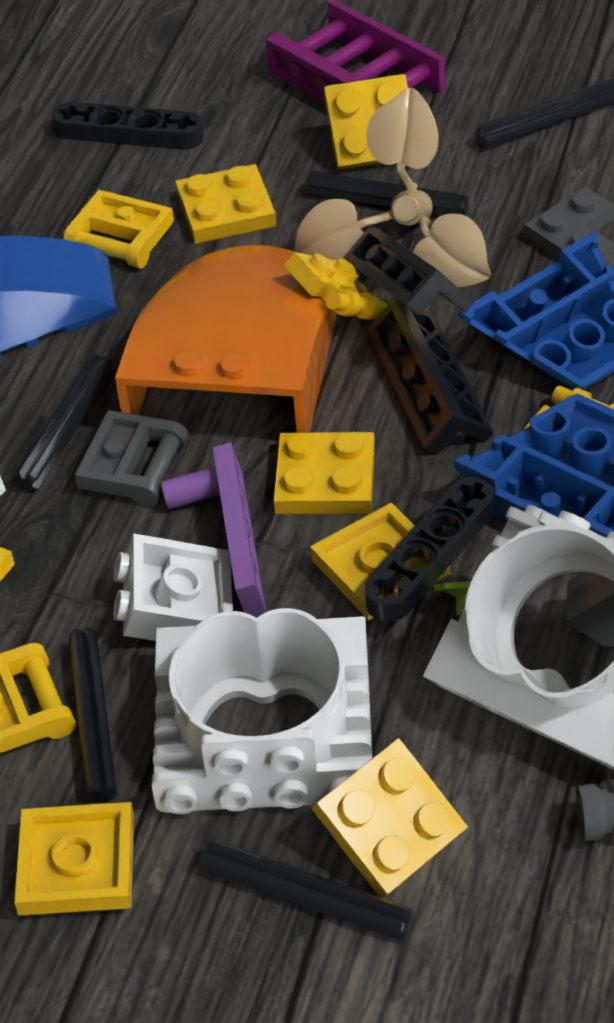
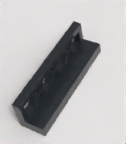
(402, 272)
(427, 377)

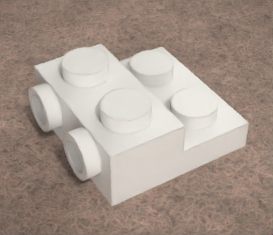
(169, 585)

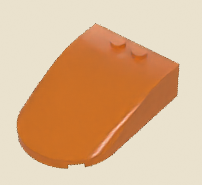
(230, 327)

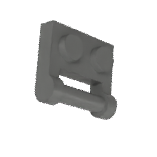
(116, 453)

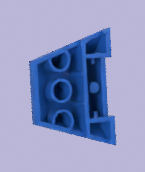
(50, 288)
(557, 317)
(554, 464)

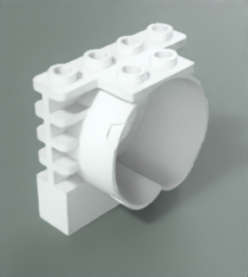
(479, 650)
(262, 662)

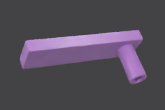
(228, 483)

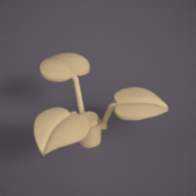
(407, 135)

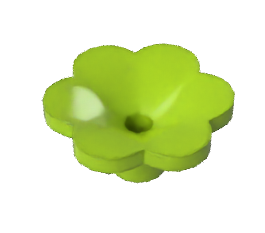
(455, 589)

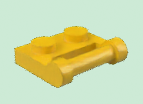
(123, 218)
(15, 724)

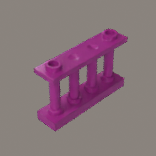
(311, 72)

